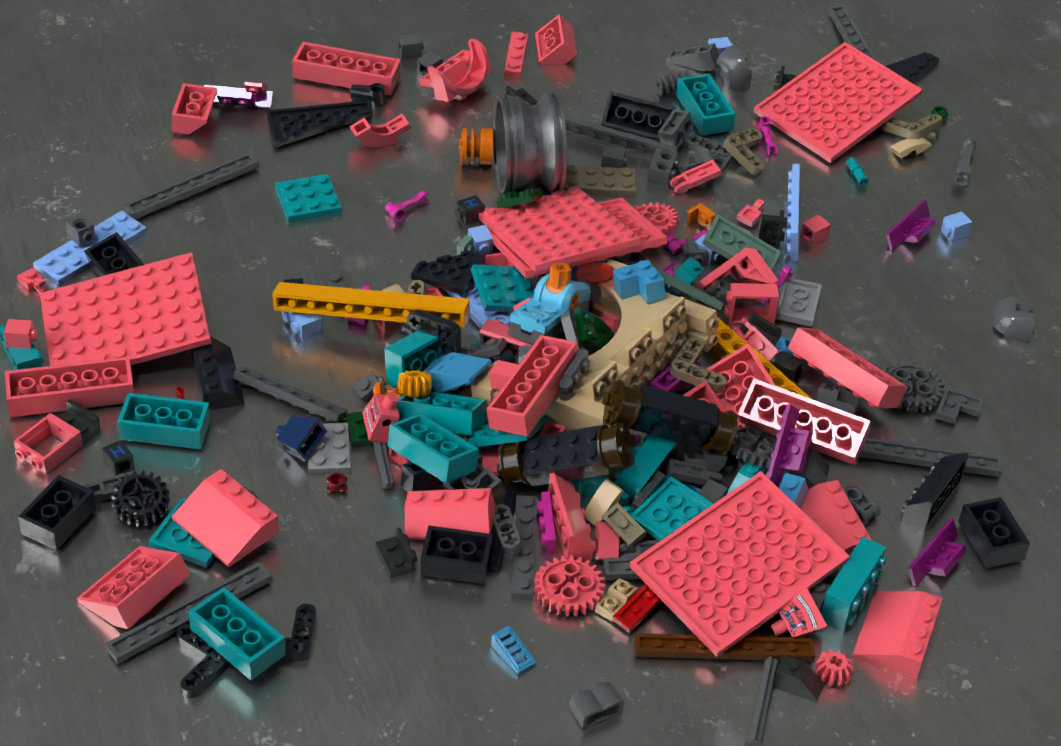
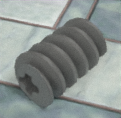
(669, 81)

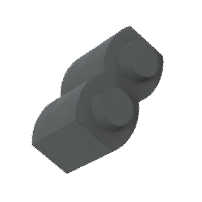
(596, 704)

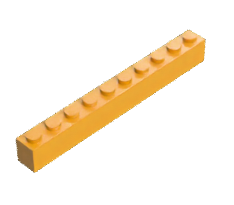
(366, 303)

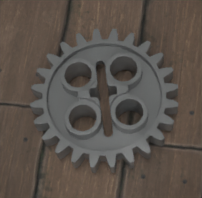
(925, 385)
(754, 446)

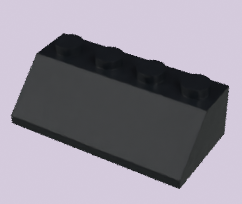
(635, 115)
(215, 373)
(934, 491)

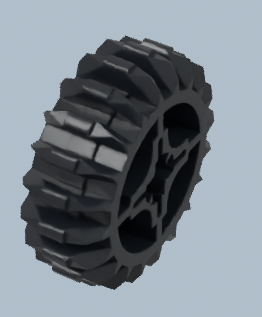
(124, 504)

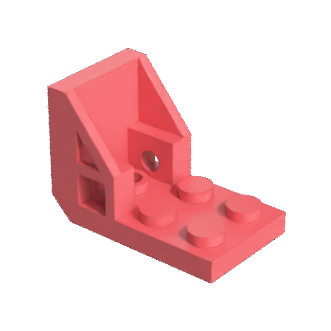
(753, 271)

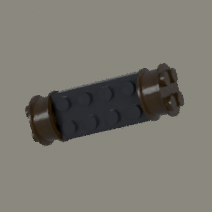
(671, 416)
(568, 454)

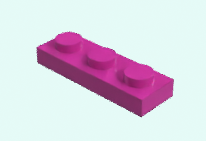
(546, 523)

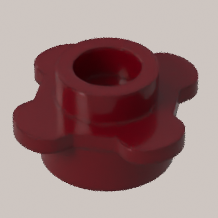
(337, 483)

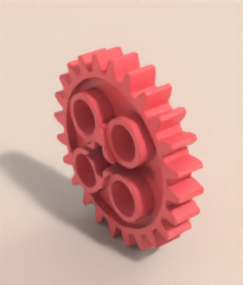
(661, 217)
(569, 585)

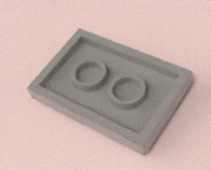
(798, 301)
(332, 452)

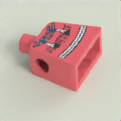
(379, 415)
(799, 617)

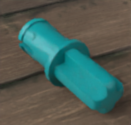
(857, 171)

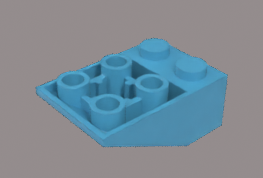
(455, 370)

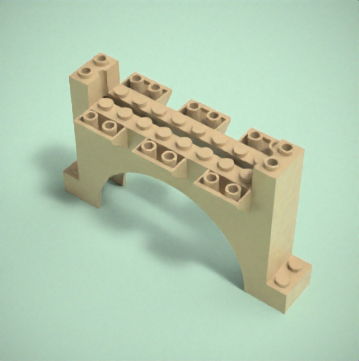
(639, 351)

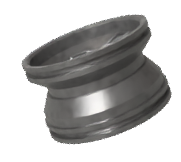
(529, 143)

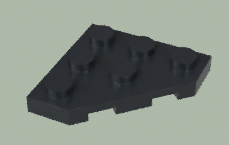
(449, 271)

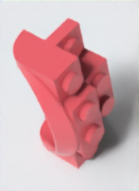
(453, 79)

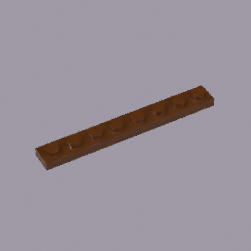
(746, 649)

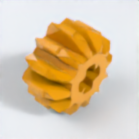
(414, 383)

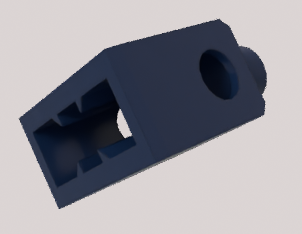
(300, 436)

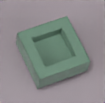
(465, 244)

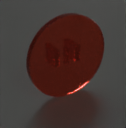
(595, 273)

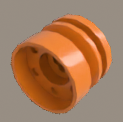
(476, 146)

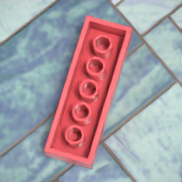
(345, 67)
(847, 368)
(85, 383)
(531, 386)
(833, 430)

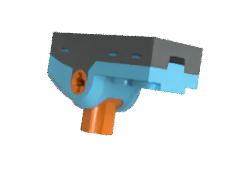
(551, 298)

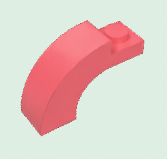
(380, 135)

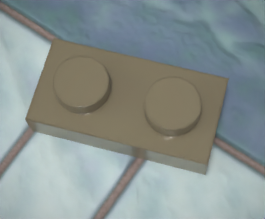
(623, 525)

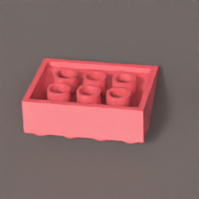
(739, 372)
(834, 514)
(226, 518)
(135, 586)
(898, 630)

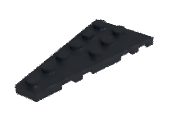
(915, 66)
(301, 122)

